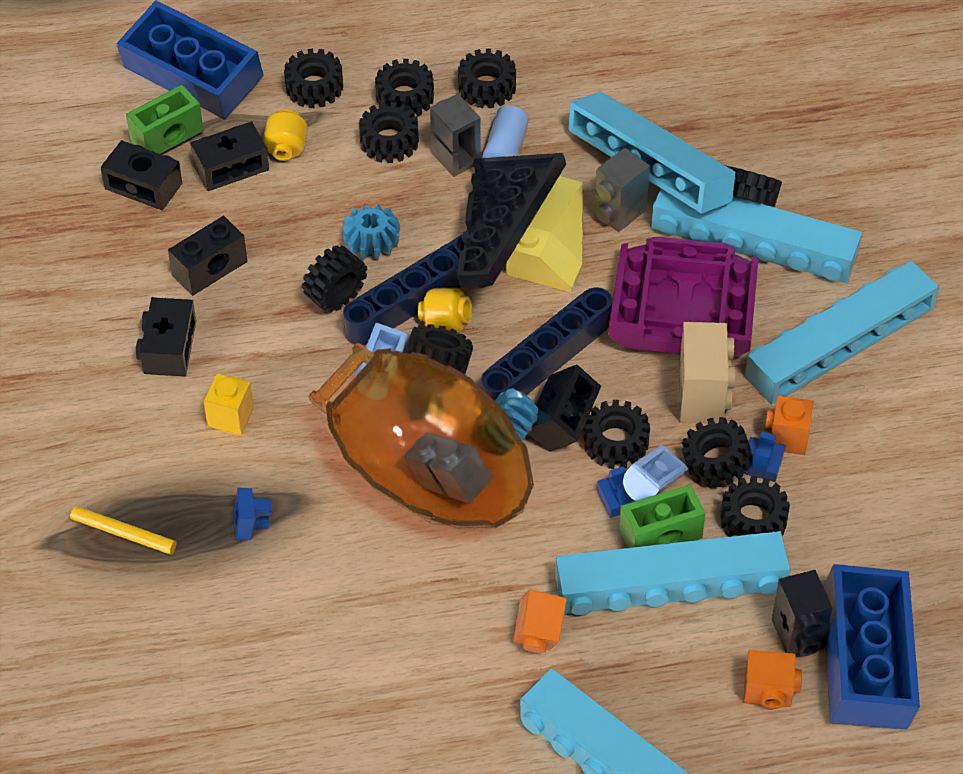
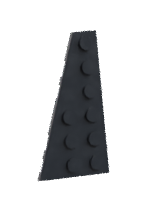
(500, 210)

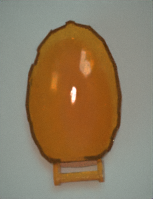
(400, 401)

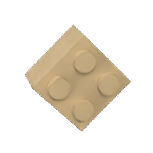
(705, 372)

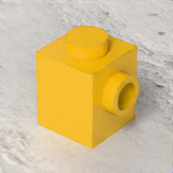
(228, 404)

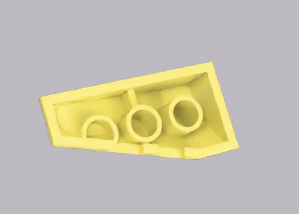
(553, 241)

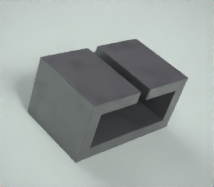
(455, 134)
(621, 189)
(448, 467)

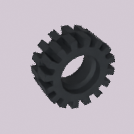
(313, 65)
(487, 65)
(405, 75)
(384, 119)
(755, 187)
(334, 278)
(441, 346)
(622, 418)
(715, 436)
(754, 494)

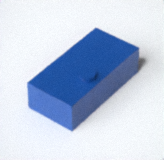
(185, 52)
(871, 648)

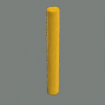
(123, 530)

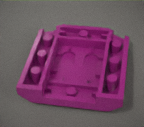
(681, 283)

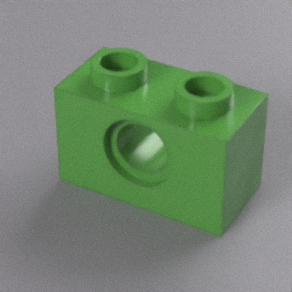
(165, 120)
(663, 519)

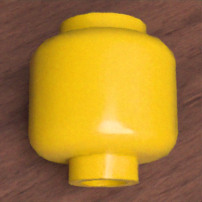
(285, 134)
(446, 308)

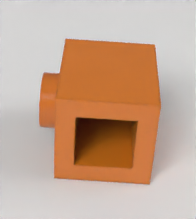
(790, 423)
(539, 621)
(771, 679)

